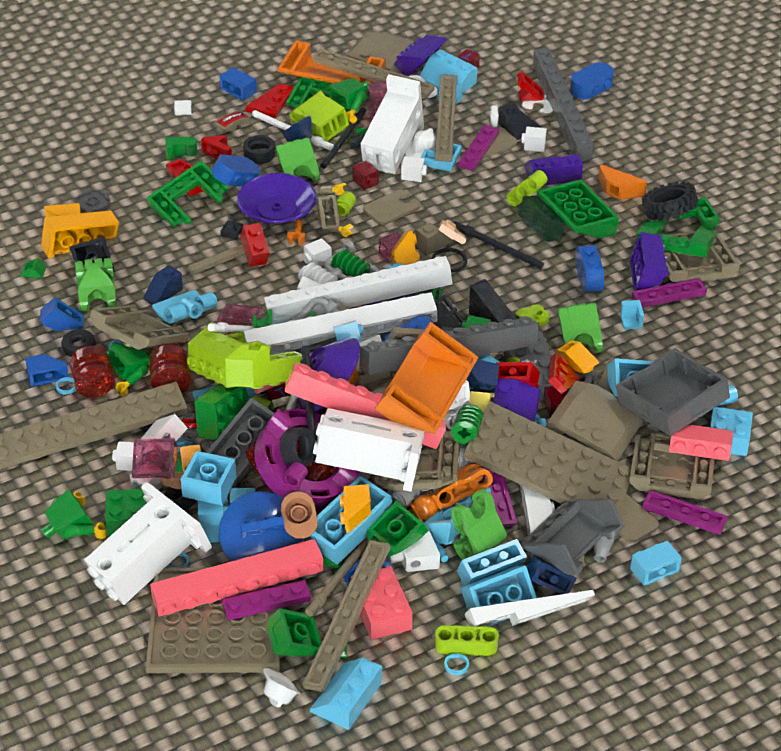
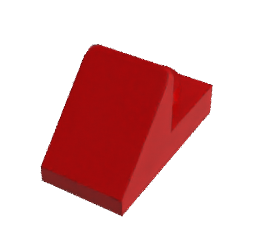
(529, 89)
(215, 146)

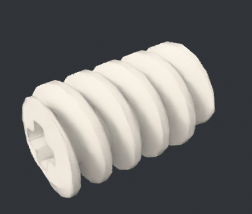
(316, 273)

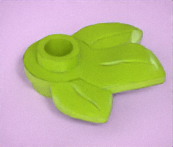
(536, 313)

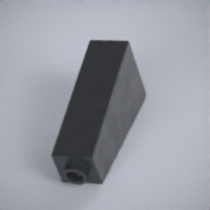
(487, 304)

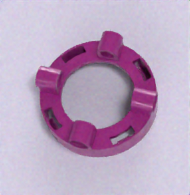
(286, 479)

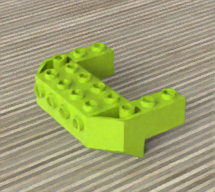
(238, 363)

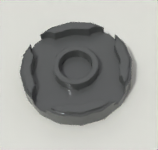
(93, 201)

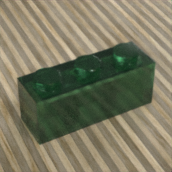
(541, 218)

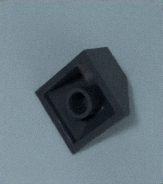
(515, 120)
(91, 250)

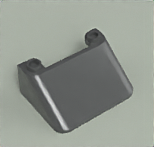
(573, 531)

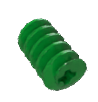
(349, 263)
(467, 424)

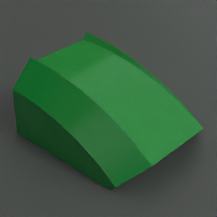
(397, 528)
(293, 633)

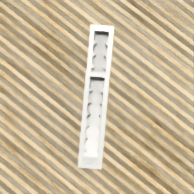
(524, 610)

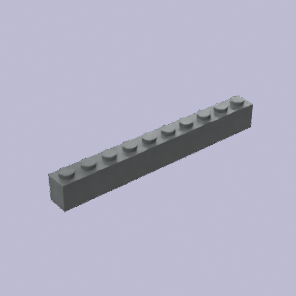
(562, 104)
(480, 340)

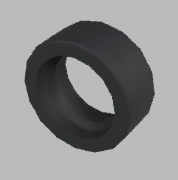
(259, 141)
(289, 442)

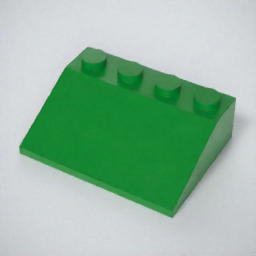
(581, 209)

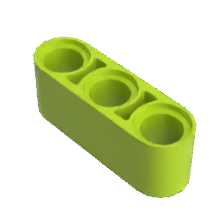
(527, 187)
(480, 640)

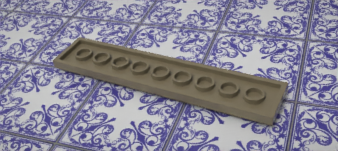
(90, 424)

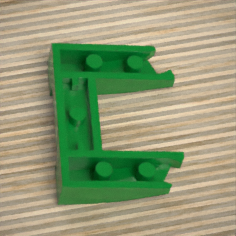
(306, 89)
(198, 175)
(697, 246)

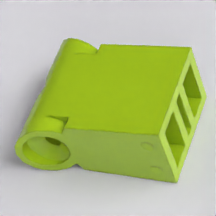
(326, 115)

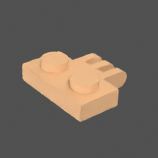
(449, 229)

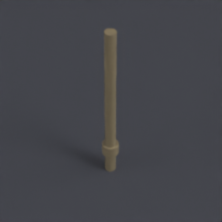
(321, 598)

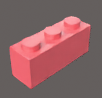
(702, 442)

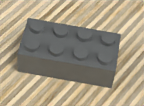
(539, 356)
(241, 435)

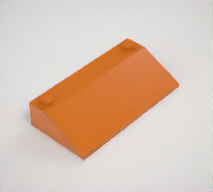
(300, 63)
(427, 381)

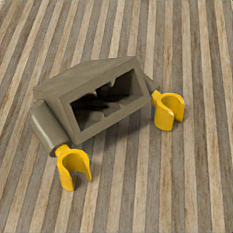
(328, 209)

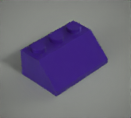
(418, 54)
(557, 169)
(648, 261)
(517, 397)

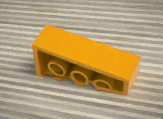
(72, 229)

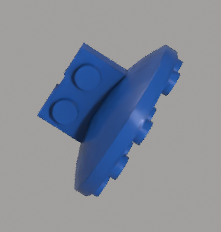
(254, 526)

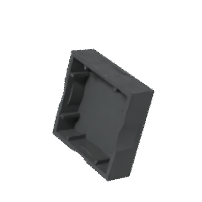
(673, 391)

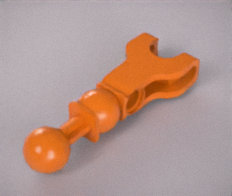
(428, 504)

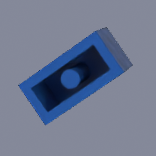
(238, 83)

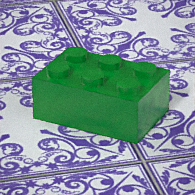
(218, 409)

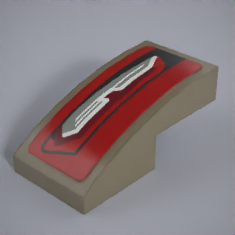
(230, 121)

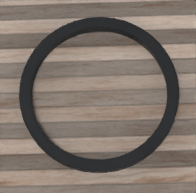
(452, 250)

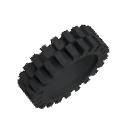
(683, 200)

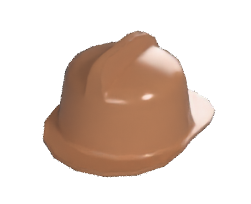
(299, 514)

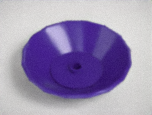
(276, 198)
(335, 359)

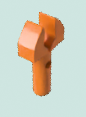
(296, 234)

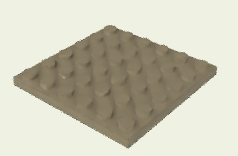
(204, 639)

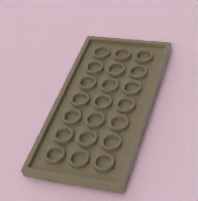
(545, 459)

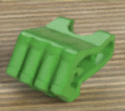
(298, 159)
(95, 282)
(581, 325)
(477, 525)

